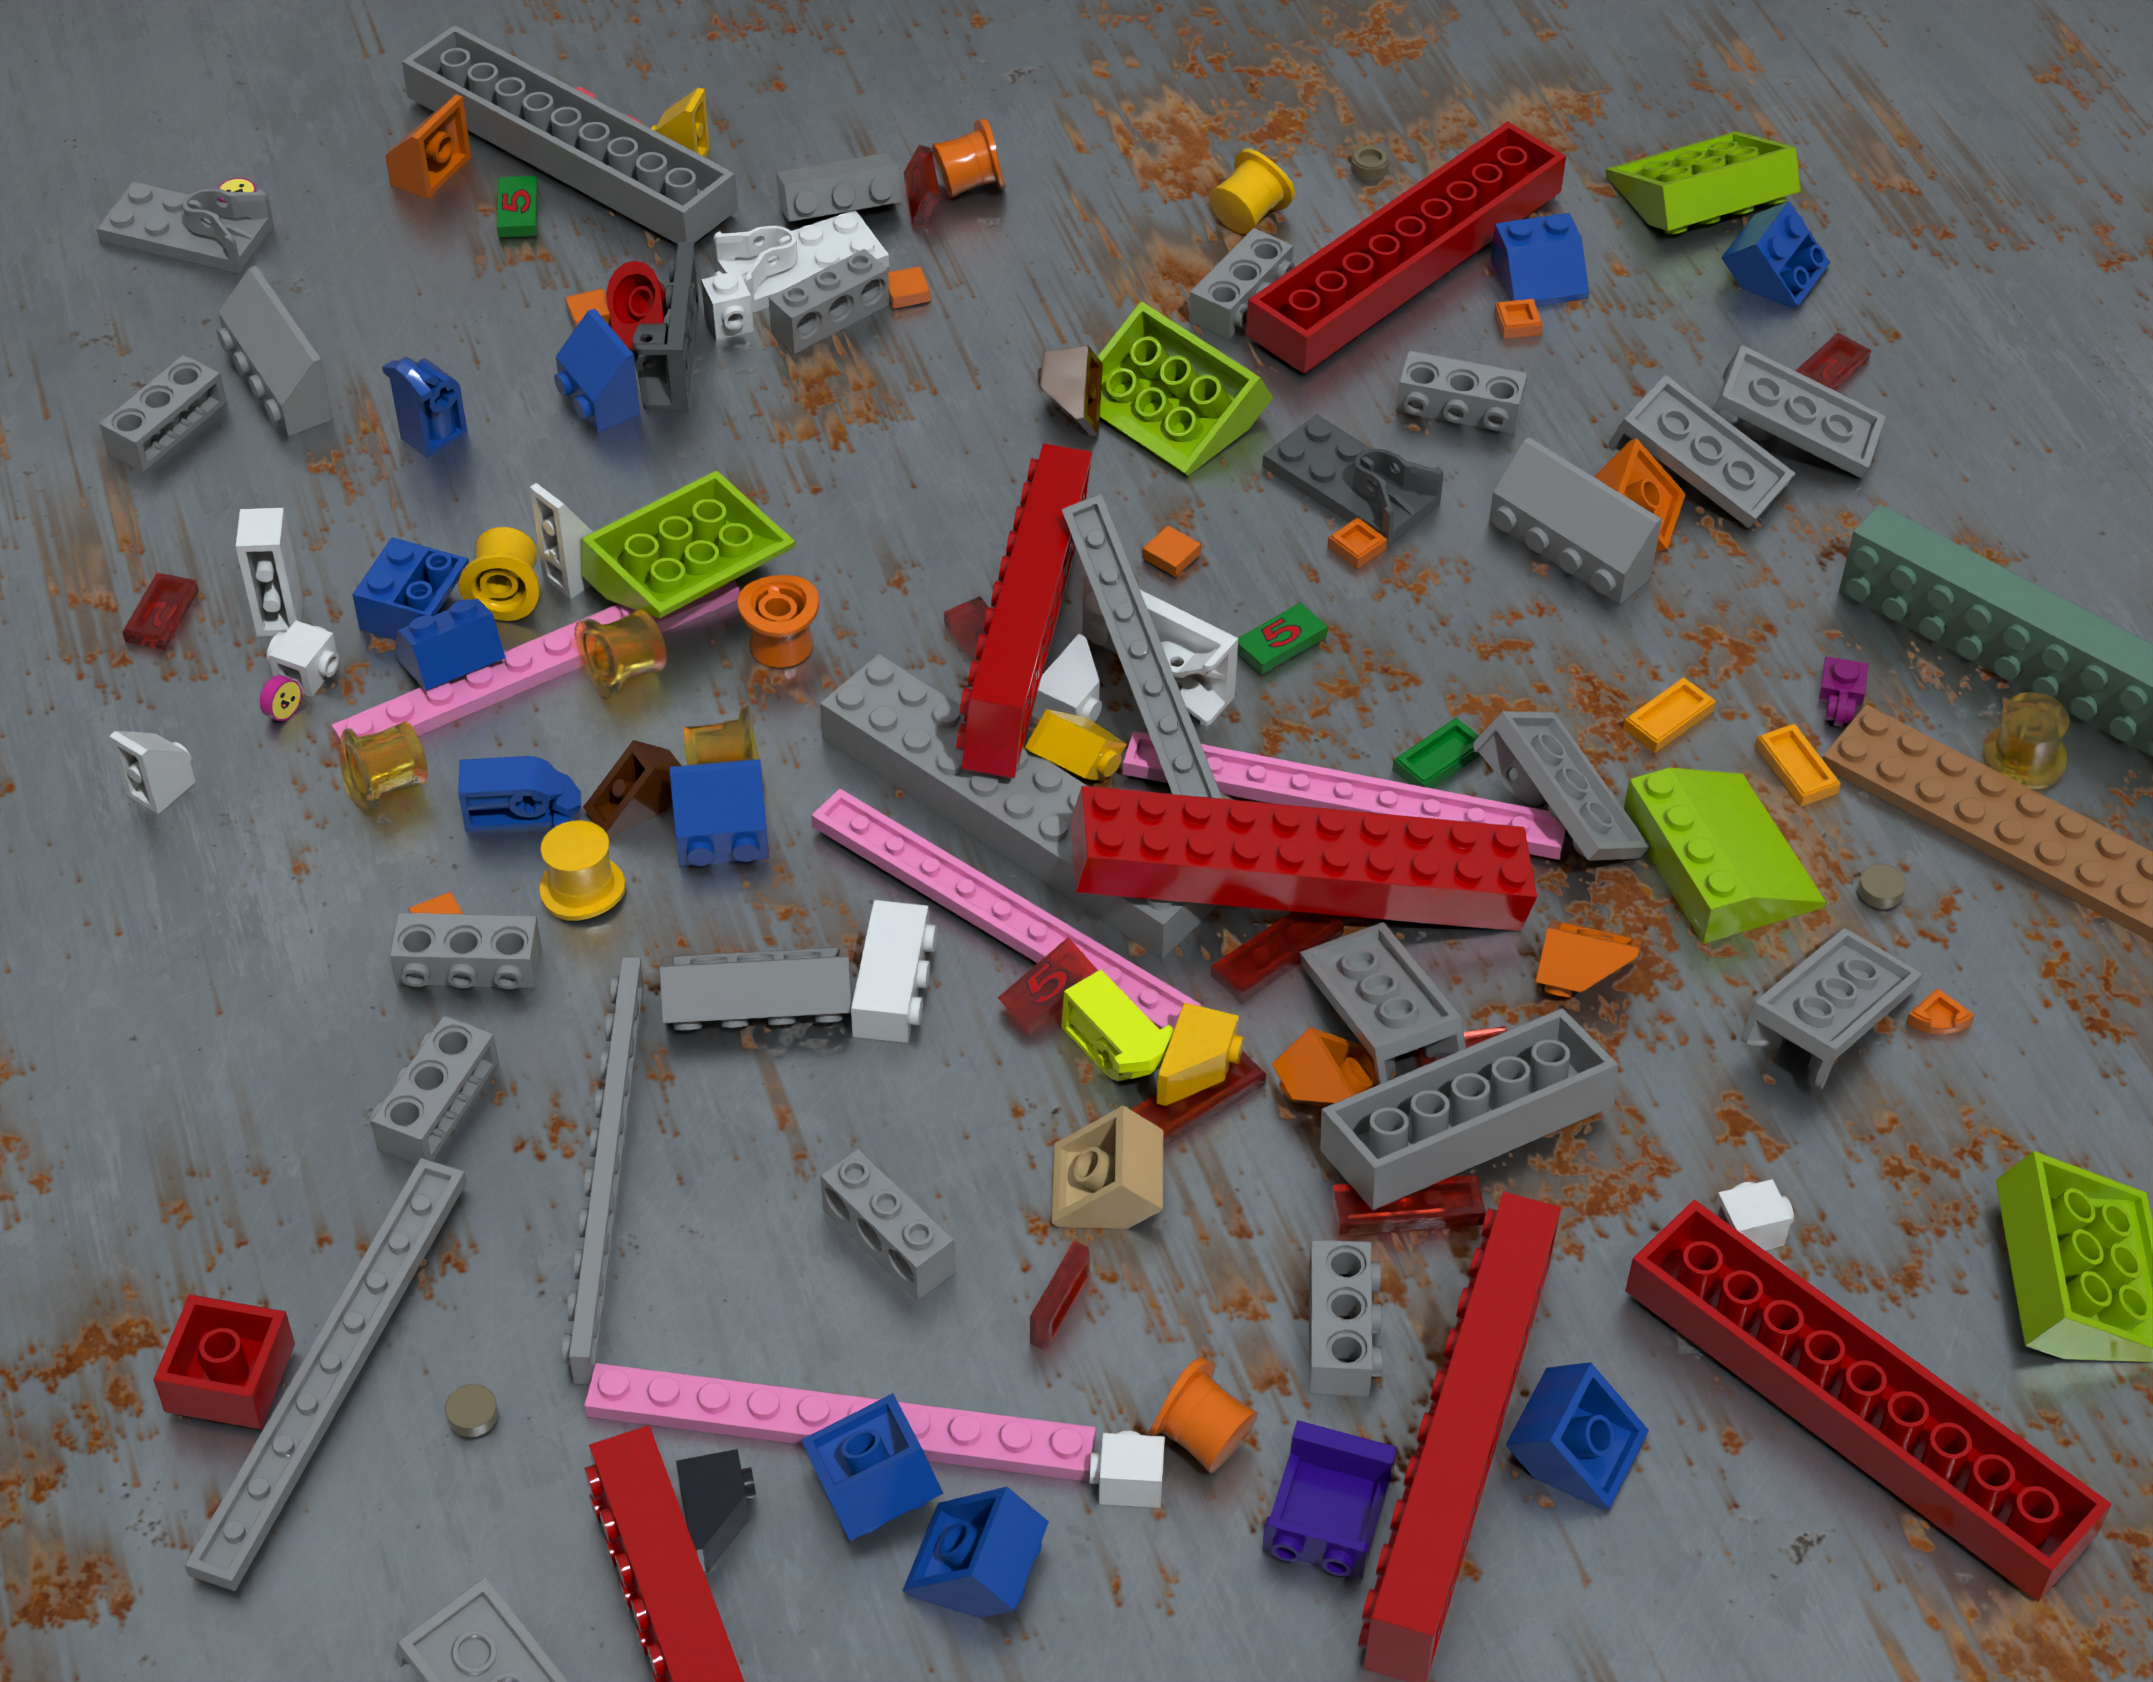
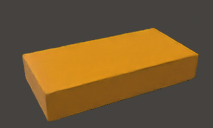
(1669, 715)
(1797, 765)

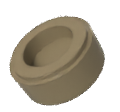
(1369, 162)
(1881, 886)
(471, 1410)

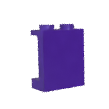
(1330, 1500)

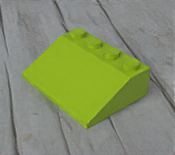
(1708, 180)
(1176, 391)
(681, 547)
(1719, 851)
(2079, 1260)

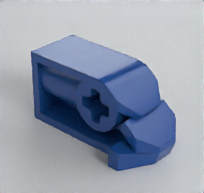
(426, 404)
(515, 794)

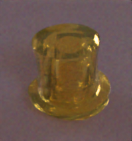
(619, 650)
(722, 741)
(2029, 741)
(381, 763)

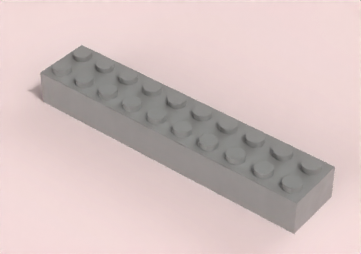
(573, 136)
(910, 740)

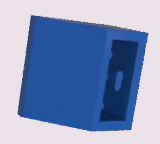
(1776, 256)
(405, 585)

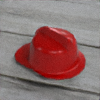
(634, 299)

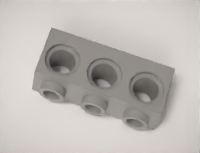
(1223, 294)
(829, 301)
(1461, 392)
(163, 413)
(465, 950)
(434, 1090)
(888, 1224)
(1341, 1338)

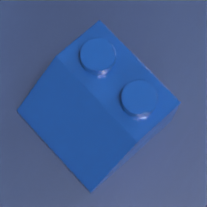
(1541, 259)
(598, 374)
(449, 643)
(719, 812)
(1578, 1434)
(872, 1467)
(978, 1553)

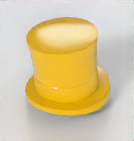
(1251, 192)
(503, 574)
(579, 873)

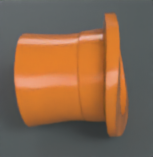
(968, 161)
(779, 618)
(1204, 1416)

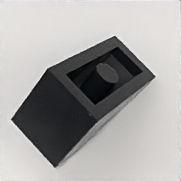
(714, 1501)

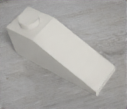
(559, 542)

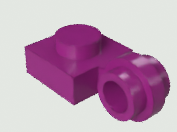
(1844, 688)

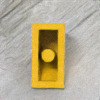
(687, 122)
(1076, 745)
(1198, 1052)

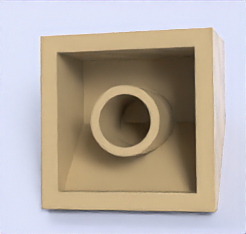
(1108, 1173)

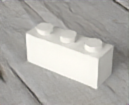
(269, 570)
(893, 971)

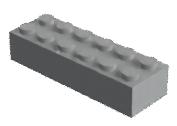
(1467, 1108)

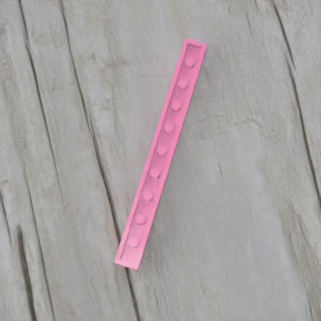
(519, 671)
(1314, 786)
(984, 900)
(793, 1414)

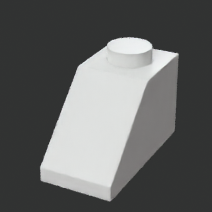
(1070, 683)
(152, 768)

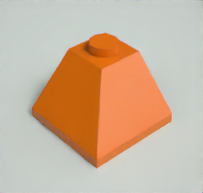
(431, 151)
(1645, 482)
(1581, 957)
(1324, 1069)

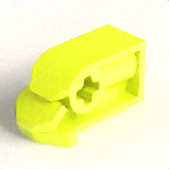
(1113, 1029)

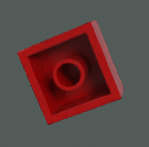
(224, 1361)

